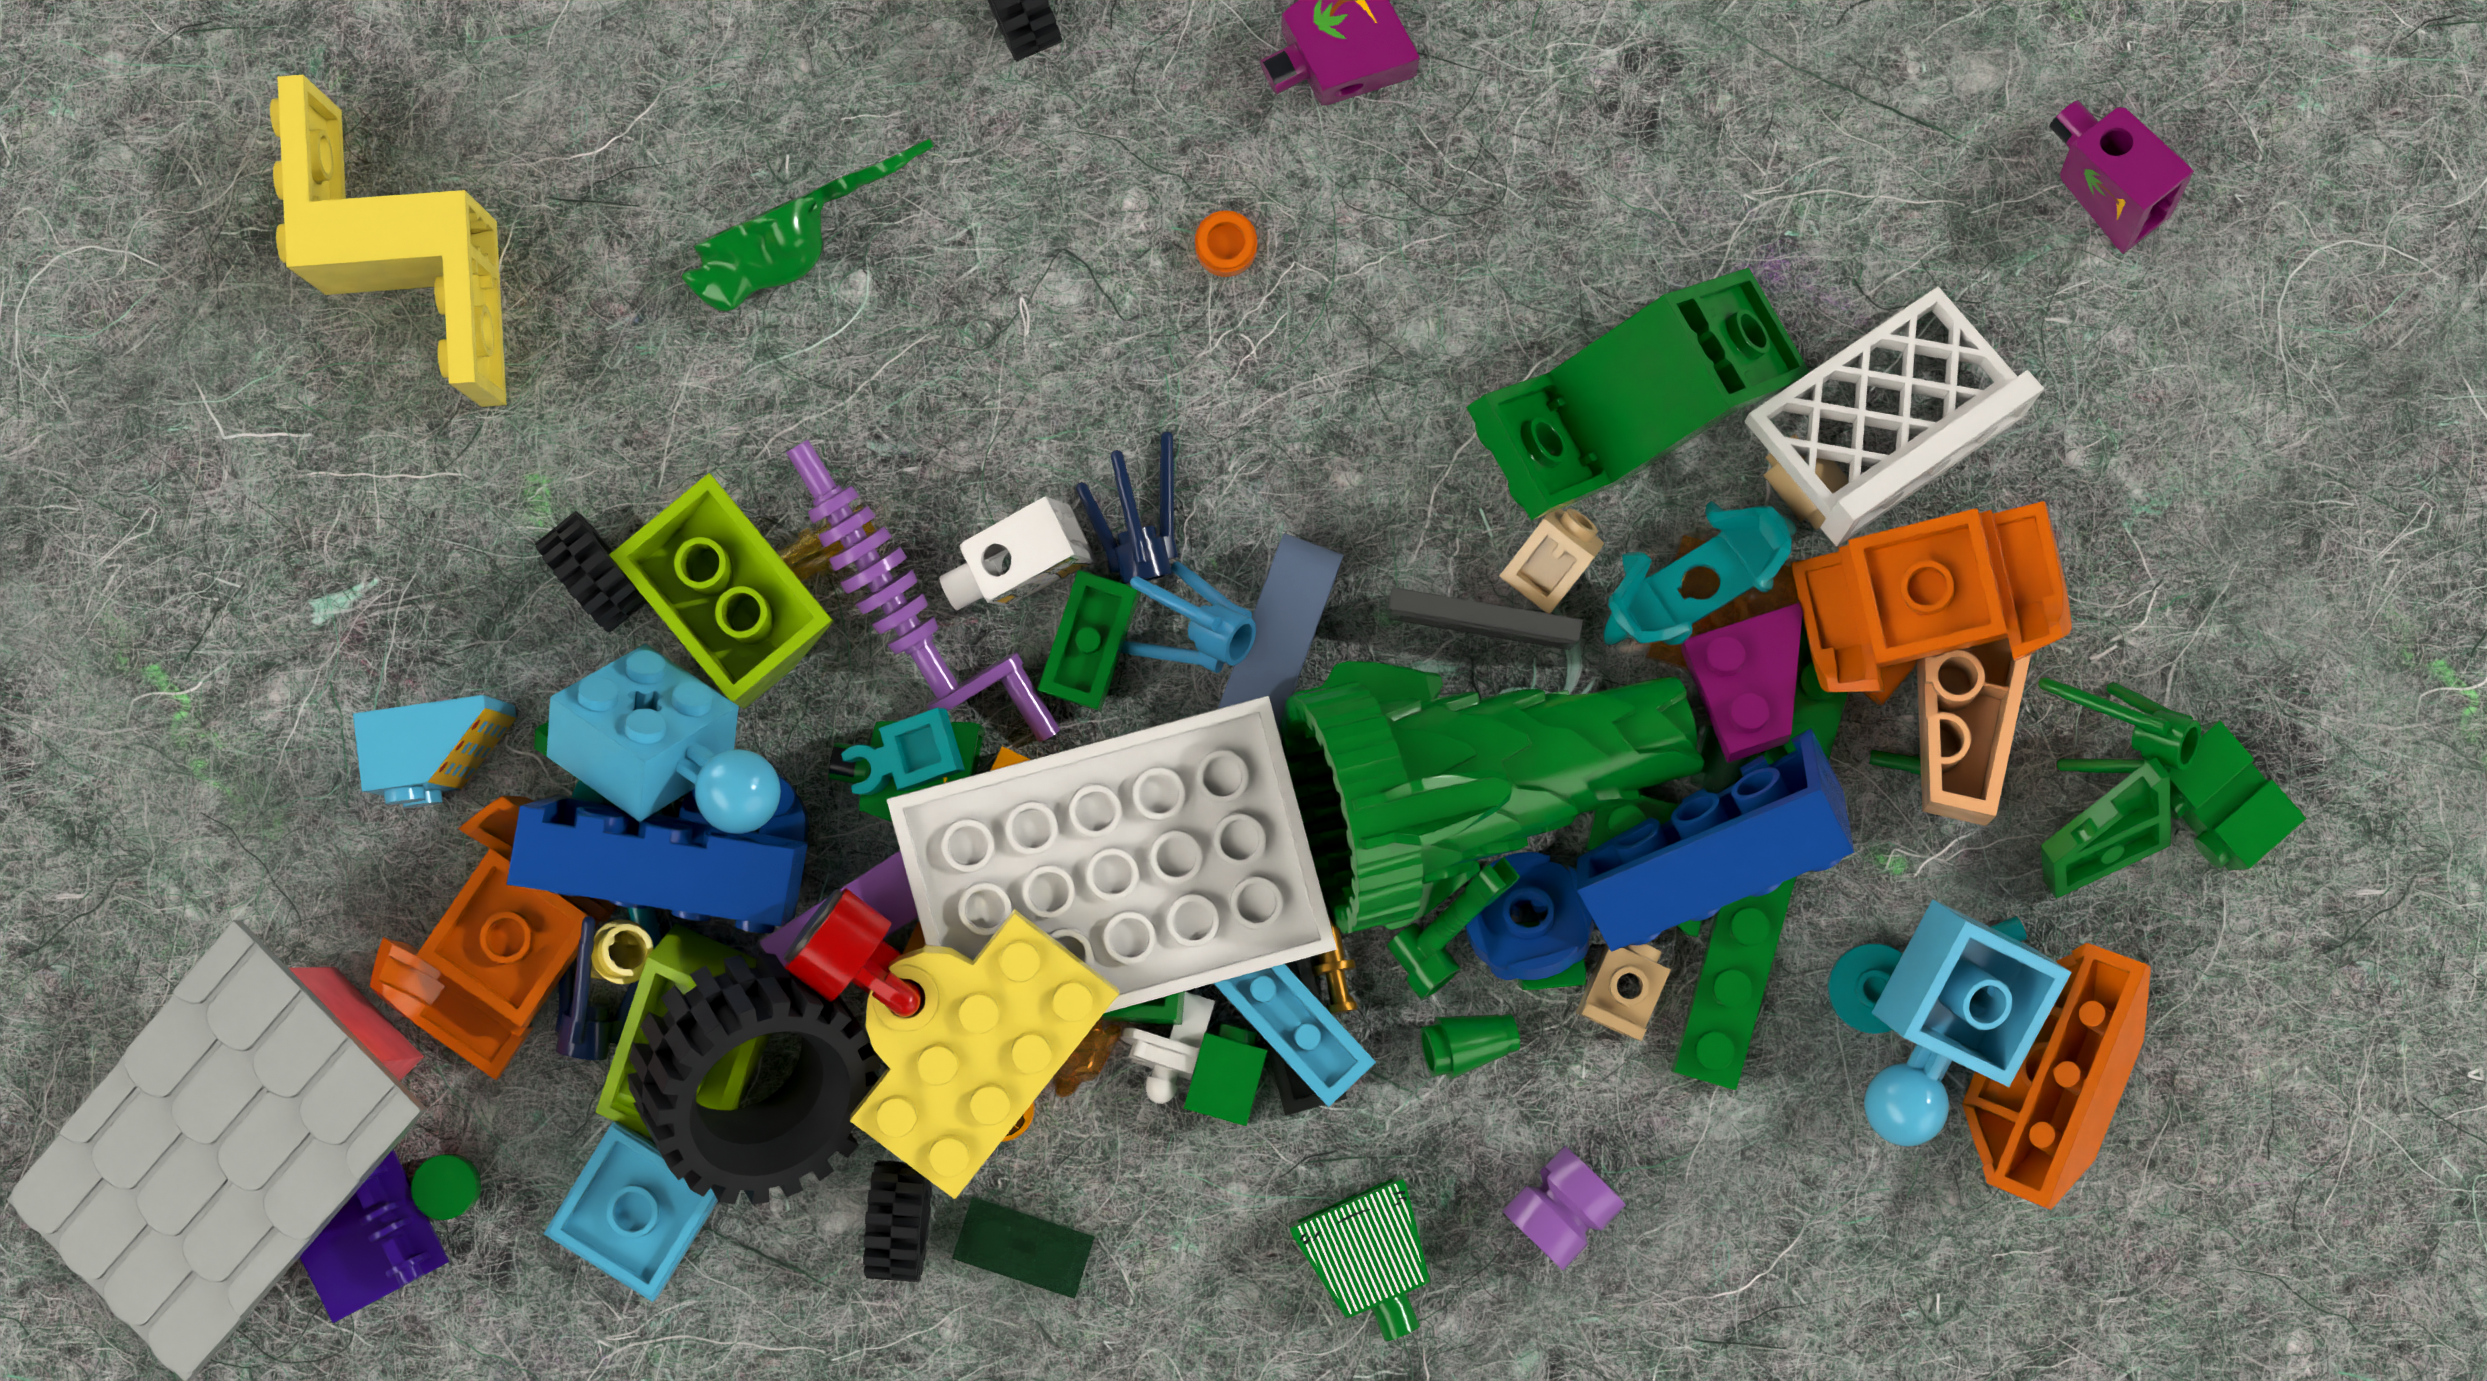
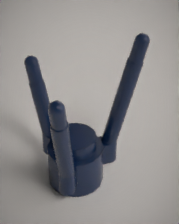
(1140, 549)
(584, 1024)

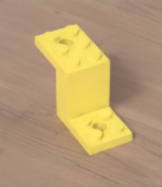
(388, 240)

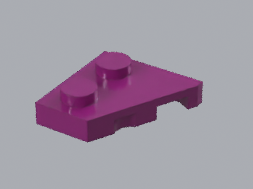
(1748, 680)

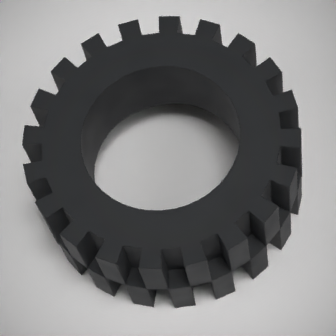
(778, 1136)

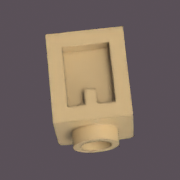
(1553, 558)

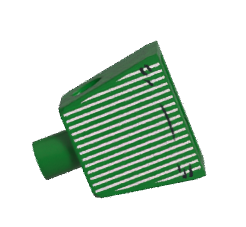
(1368, 1254)

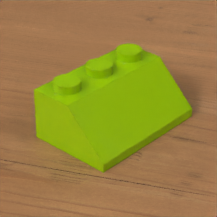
(723, 591)

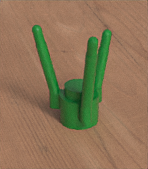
(2157, 731)

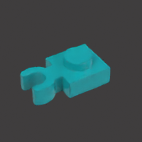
(913, 753)

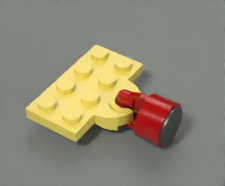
(958, 1034)

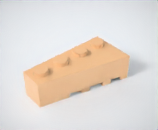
(1967, 728)

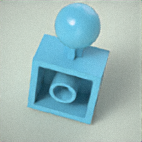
(654, 733)
(1962, 1000)

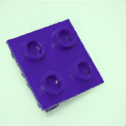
(372, 1244)

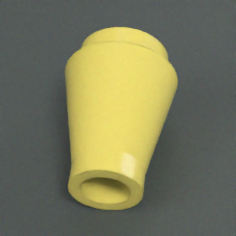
(629, 949)

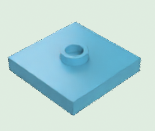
(630, 1213)

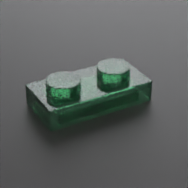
(1024, 1246)

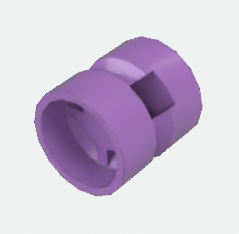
(1564, 1207)

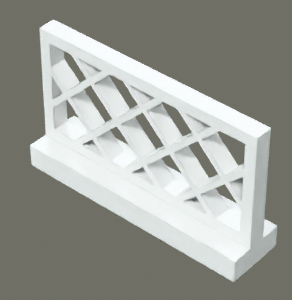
(1914, 462)

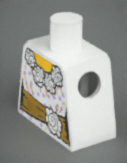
(1043, 549)

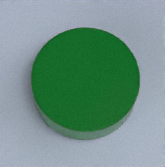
(446, 1186)

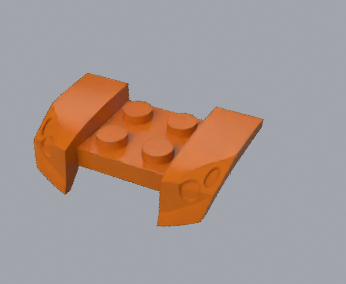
(1932, 593)
(488, 955)

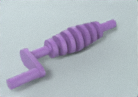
(913, 636)

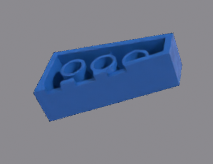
(1719, 847)
(659, 863)

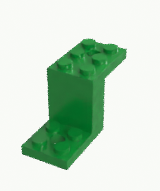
(1637, 392)

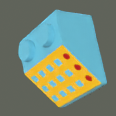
(427, 747)

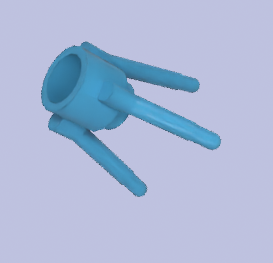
(1219, 631)

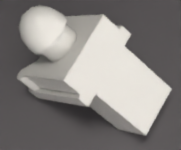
(1171, 1056)

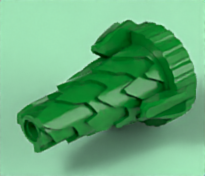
(1422, 786)

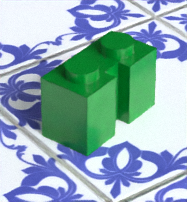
(2230, 802)

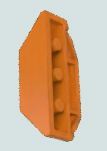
(2062, 1100)

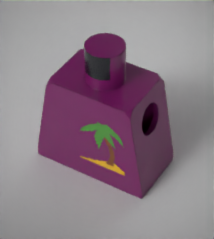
(1341, 49)
(2120, 172)

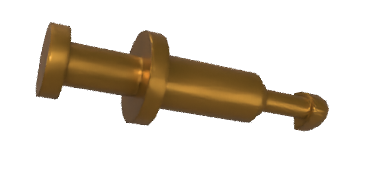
(1333, 967)

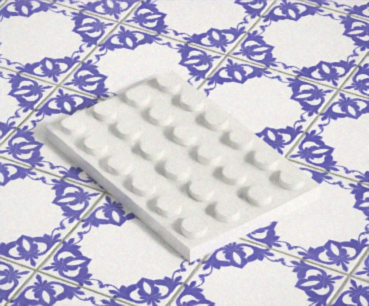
(1138, 853)

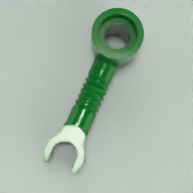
(1424, 951)

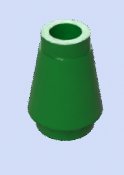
(1467, 1042)

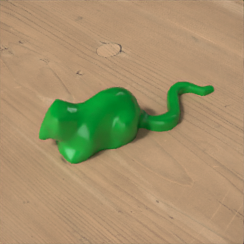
(779, 242)

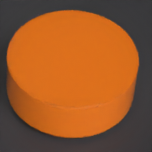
(1226, 243)

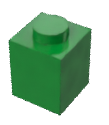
(1226, 1074)

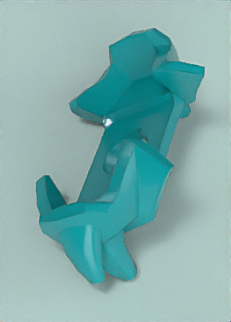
(1742, 555)

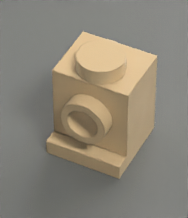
(1604, 1003)

